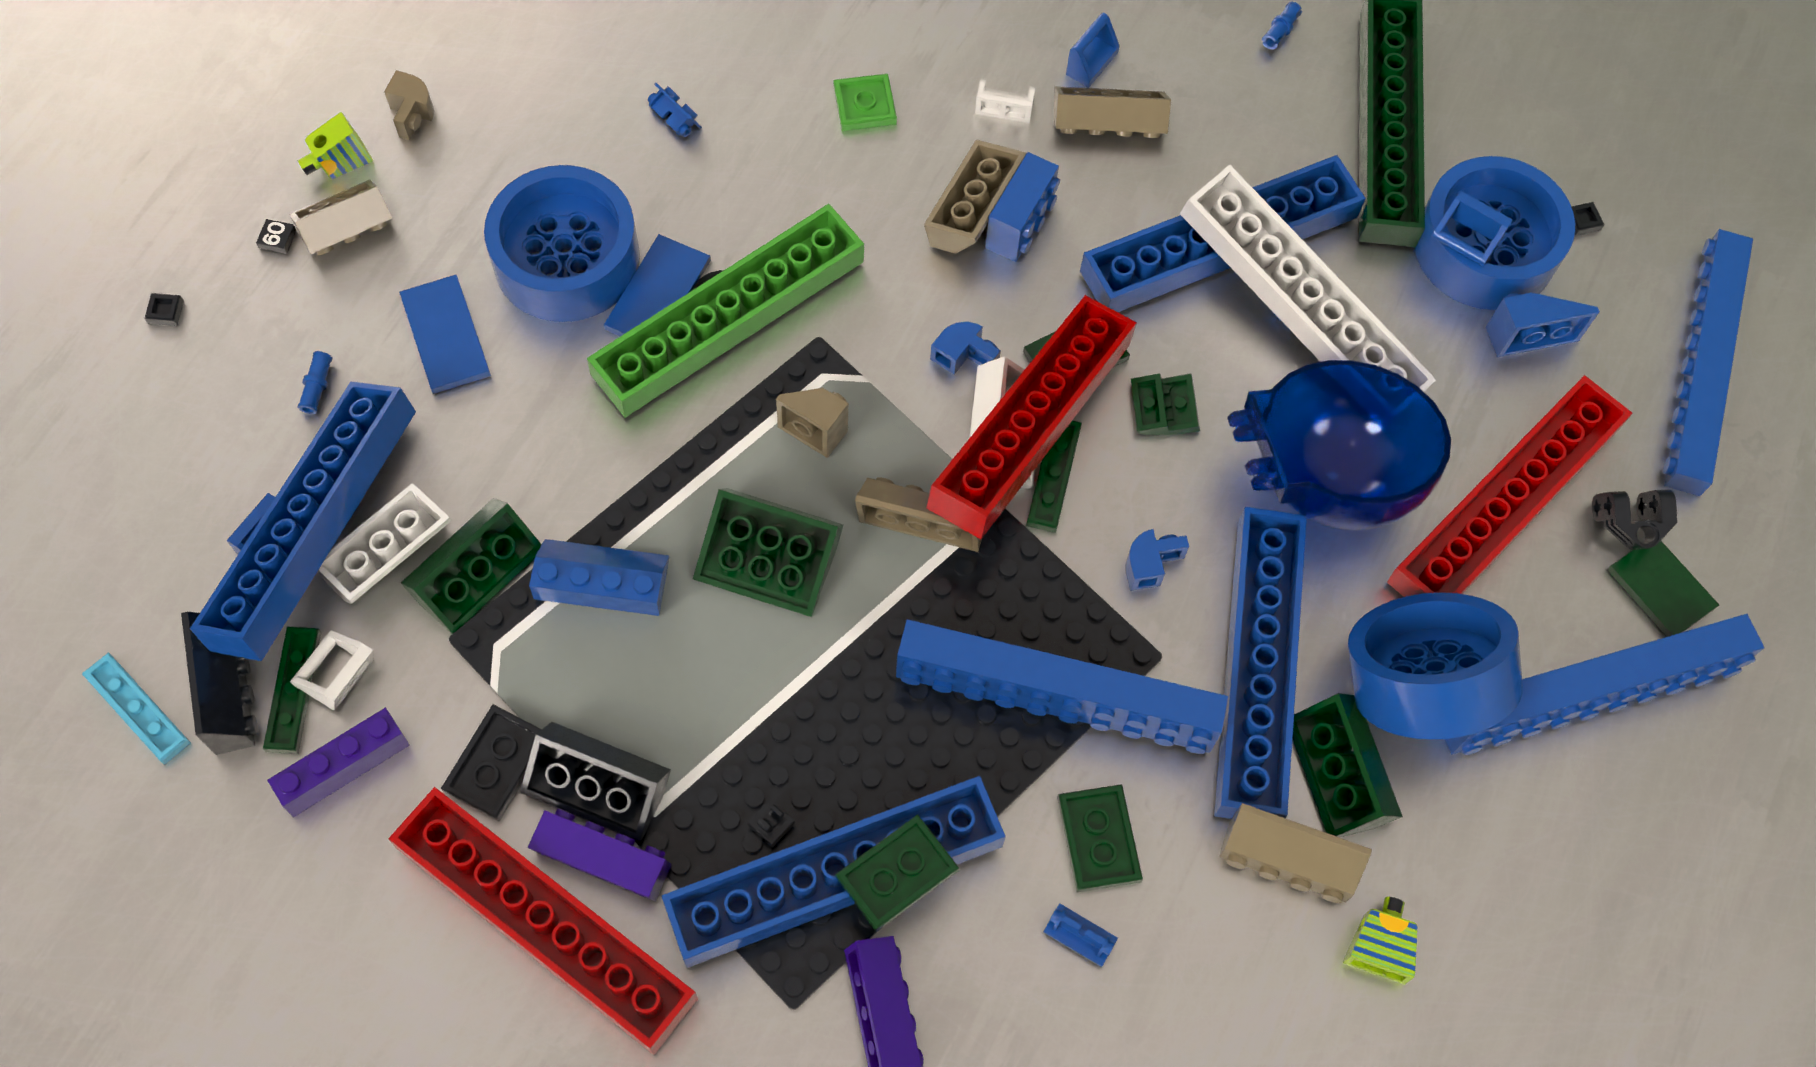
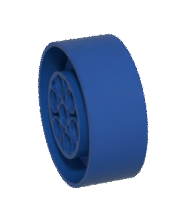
(562, 201)
(1527, 252)
(1436, 665)

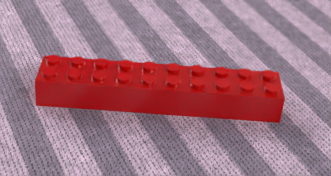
(1030, 417)
(1512, 493)
(544, 920)

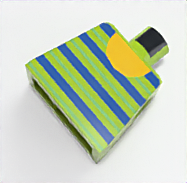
(335, 149)
(1385, 943)

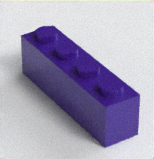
(338, 762)
(600, 855)
(882, 1003)

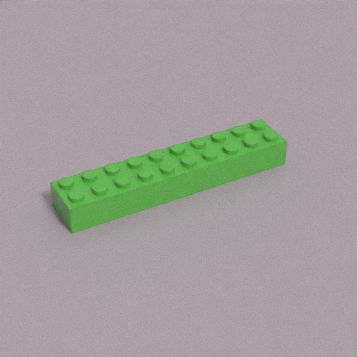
(725, 310)

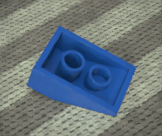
(1537, 323)

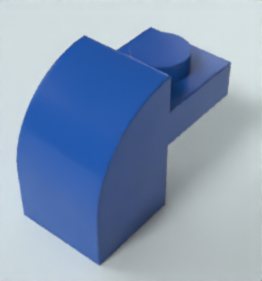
(961, 342)
(1146, 555)

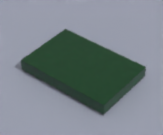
(1663, 588)
(1099, 838)
(897, 872)

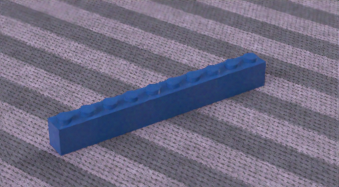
(1708, 363)

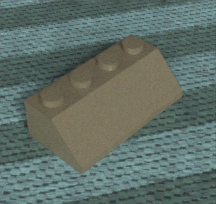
(1111, 110)
(971, 196)
(905, 511)
(1294, 854)

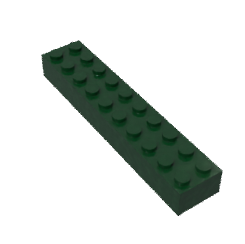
(1391, 122)

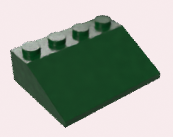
(767, 551)

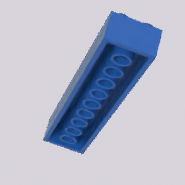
(1176, 255)
(303, 522)
(1261, 663)
(1622, 678)
(1060, 687)
(801, 880)

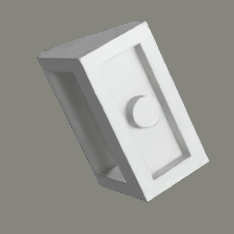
(346, 678)

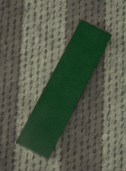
(1053, 481)
(289, 702)

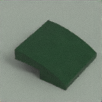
(1165, 405)

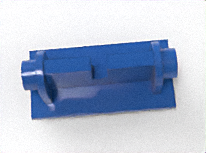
(681, 118)
(1080, 935)

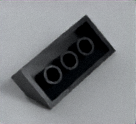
(218, 695)
(594, 780)

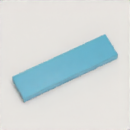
(136, 708)

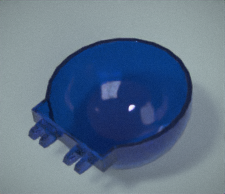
(1345, 443)

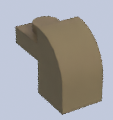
(411, 100)

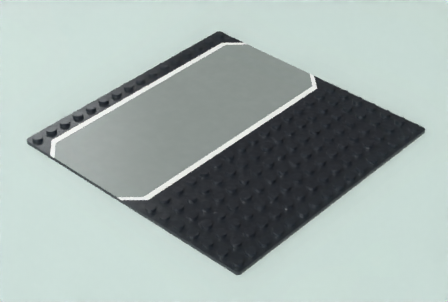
(790, 703)

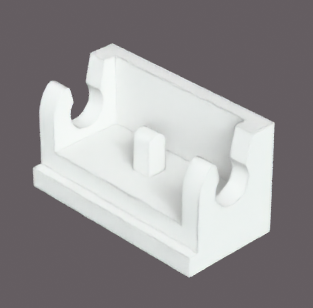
(1004, 104)

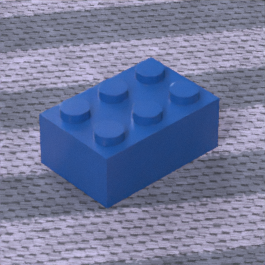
(1022, 207)

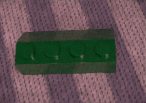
(473, 565)
(1344, 767)

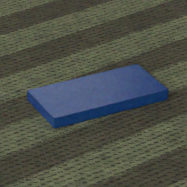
(661, 279)
(444, 334)

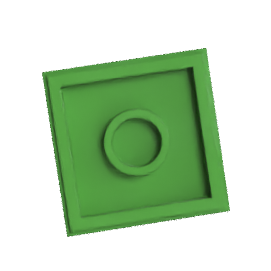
(865, 102)

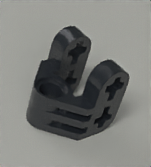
(1654, 506)

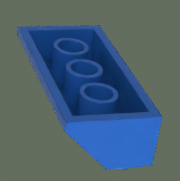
(599, 577)

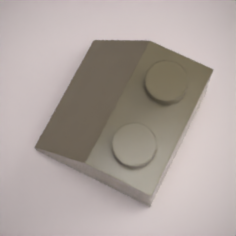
(814, 418)

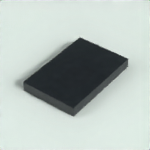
(493, 763)

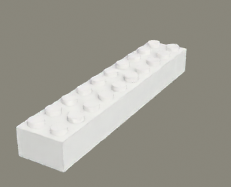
(1294, 279)

